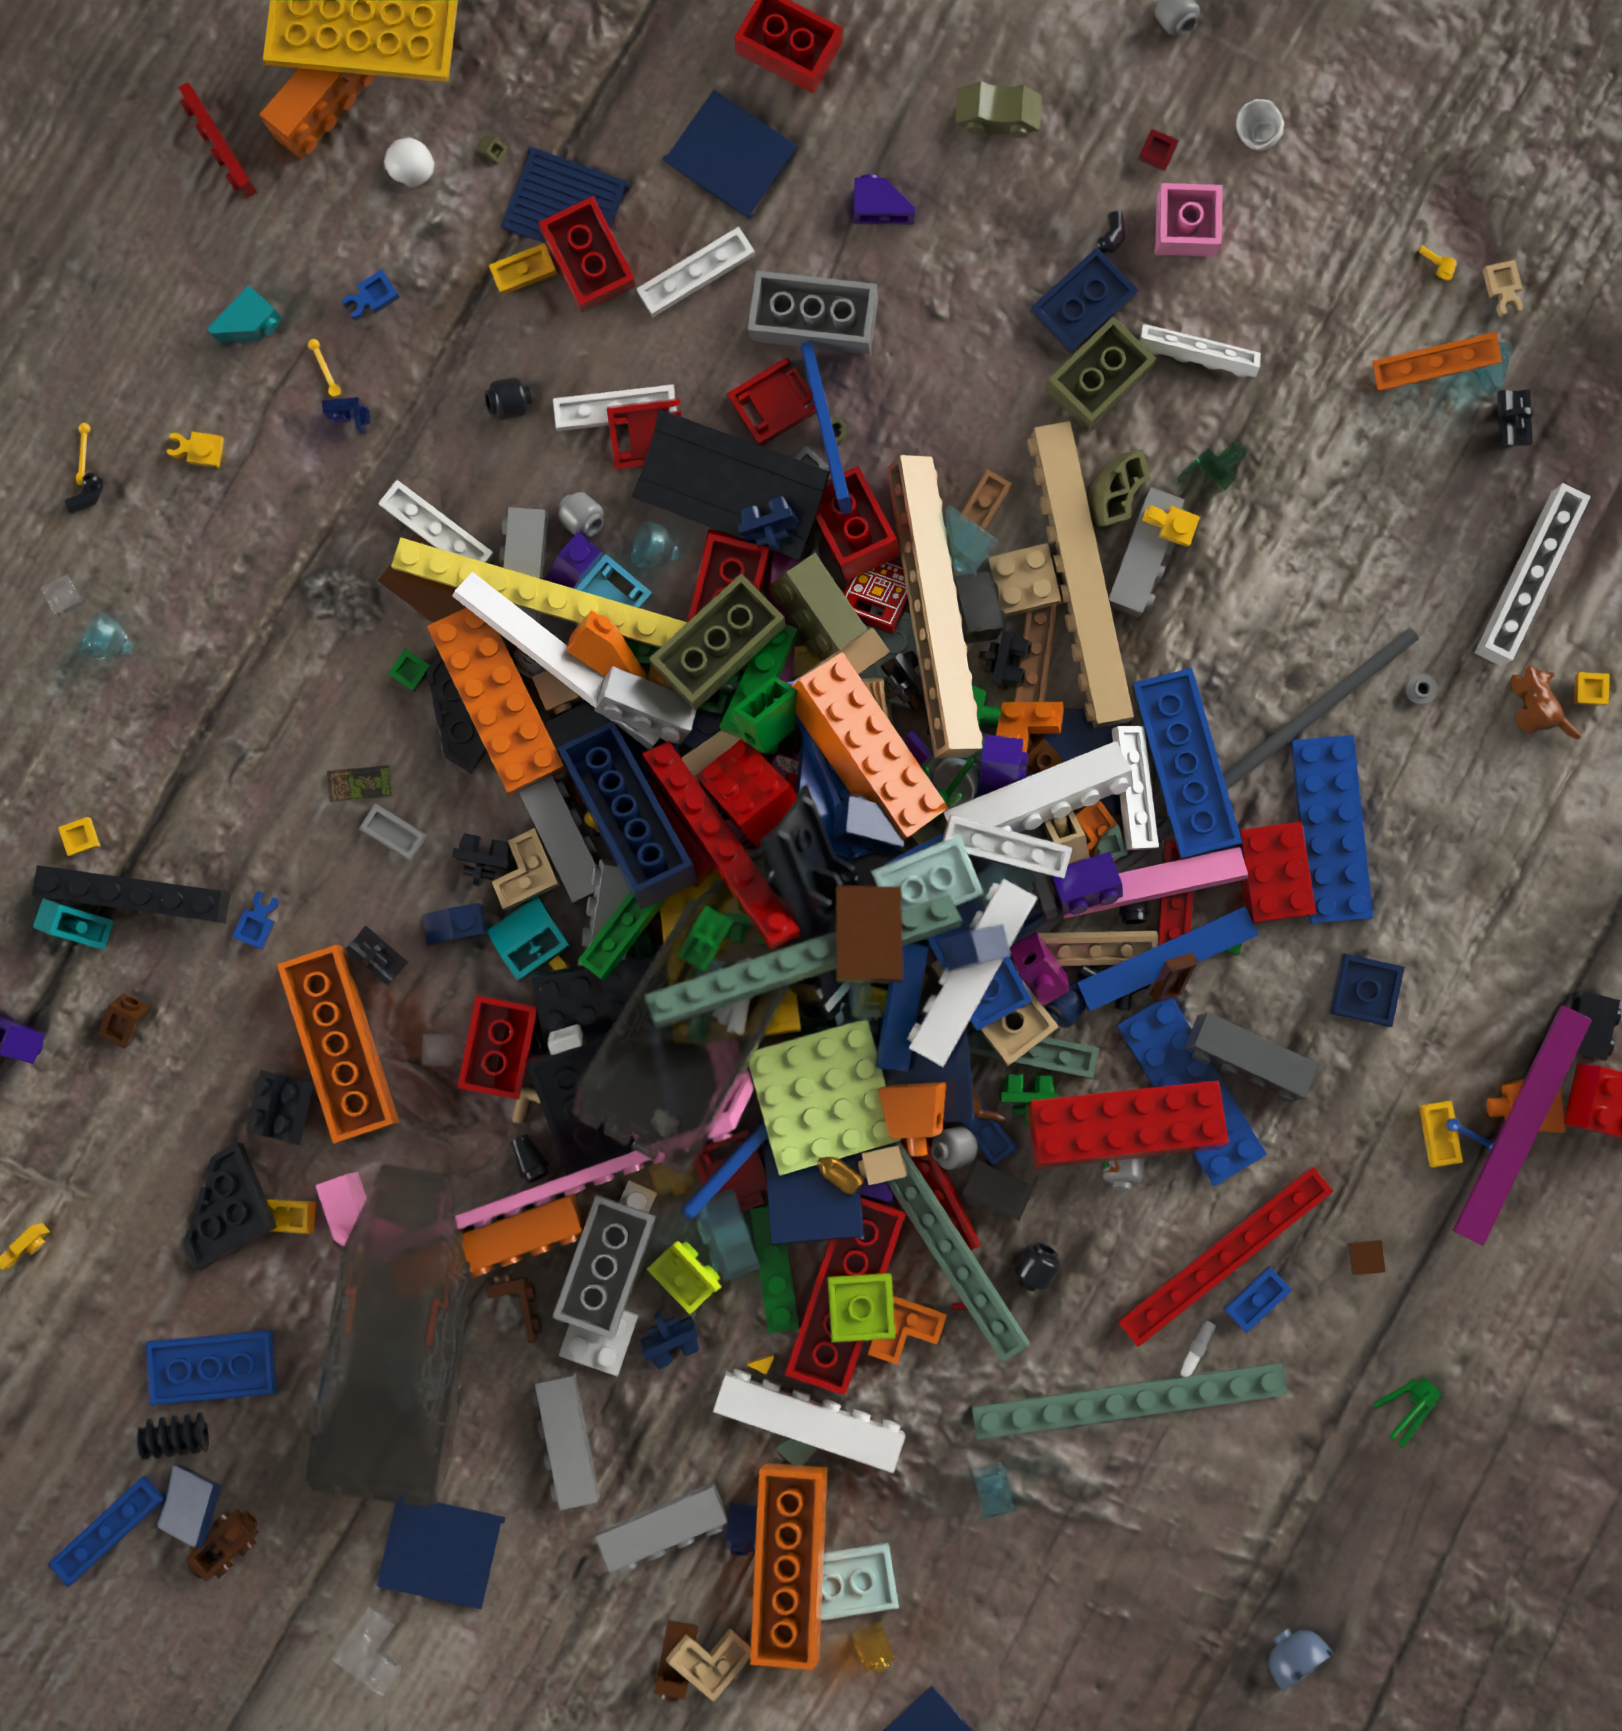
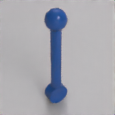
(1454, 1125)

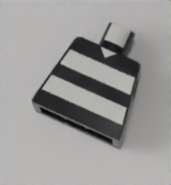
(820, 1007)

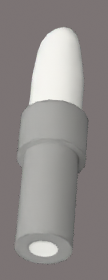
(1197, 1348)

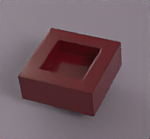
(1158, 149)

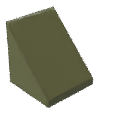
(491, 148)

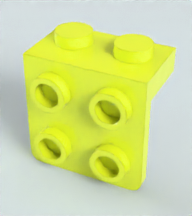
(684, 1276)

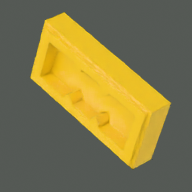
(1441, 1144)
(293, 1215)

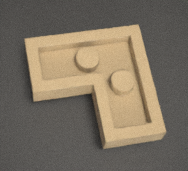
(534, 874)
(711, 1670)

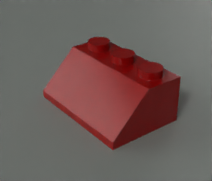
(497, 1047)

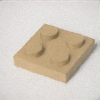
(1025, 580)

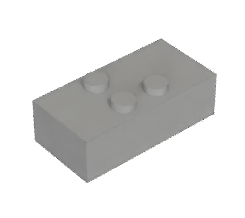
(814, 309)
(604, 1266)

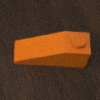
(602, 646)

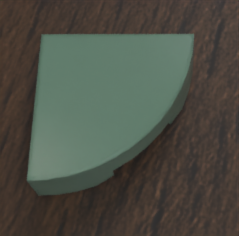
(1111, 842)
(795, 1451)

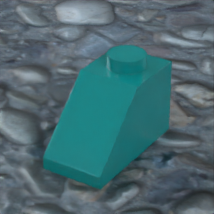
(245, 319)
(73, 924)

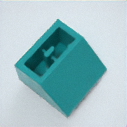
(528, 939)

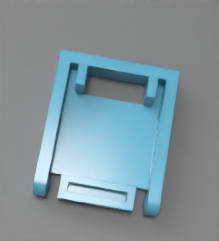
(597, 584)

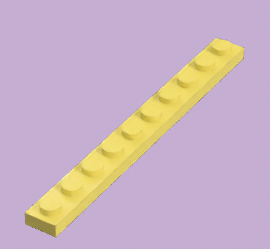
(534, 592)

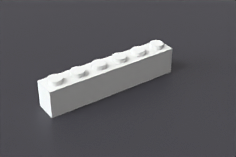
(1532, 575)
(1051, 791)
(965, 987)
(810, 1421)

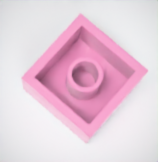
(1188, 220)

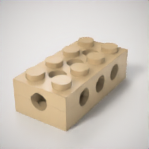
(1014, 1043)

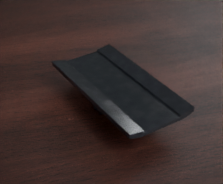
(718, 475)
(808, 874)

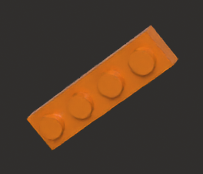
(1437, 361)

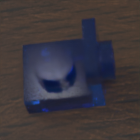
(344, 409)
(741, 1529)

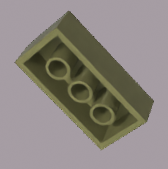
(718, 641)

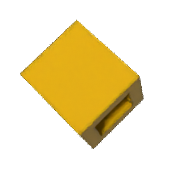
(762, 1364)

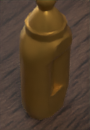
(840, 1174)

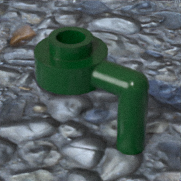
(726, 692)

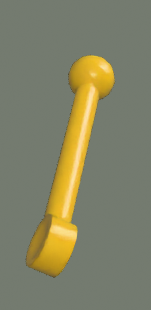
(334, 390)
(84, 429)

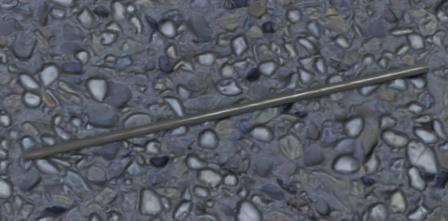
(1274, 743)

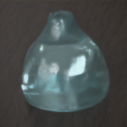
(654, 547)
(104, 638)

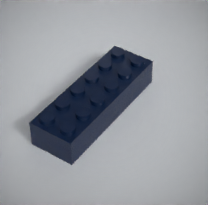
(628, 815)

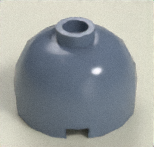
(1296, 1657)

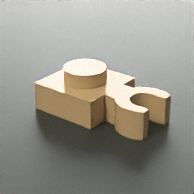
(1503, 282)

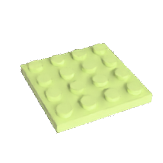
(821, 1096)

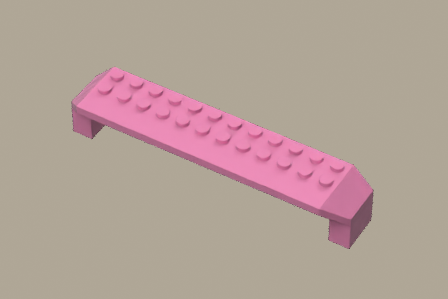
(345, 1196)

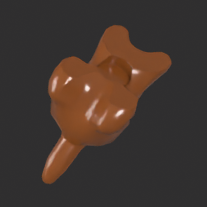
(1540, 706)

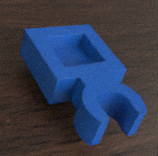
(375, 293)
(256, 926)

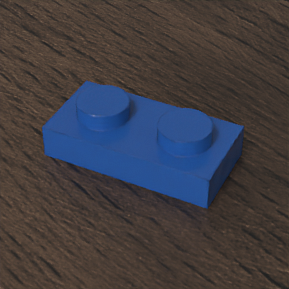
(1257, 1299)

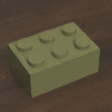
(1100, 373)
(817, 608)

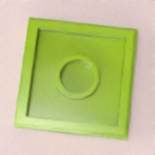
(861, 1307)

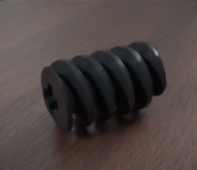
(173, 1437)

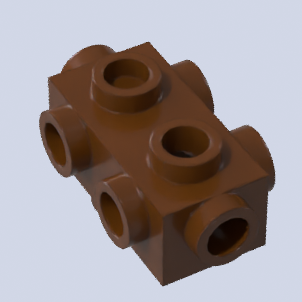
(232, 1535)

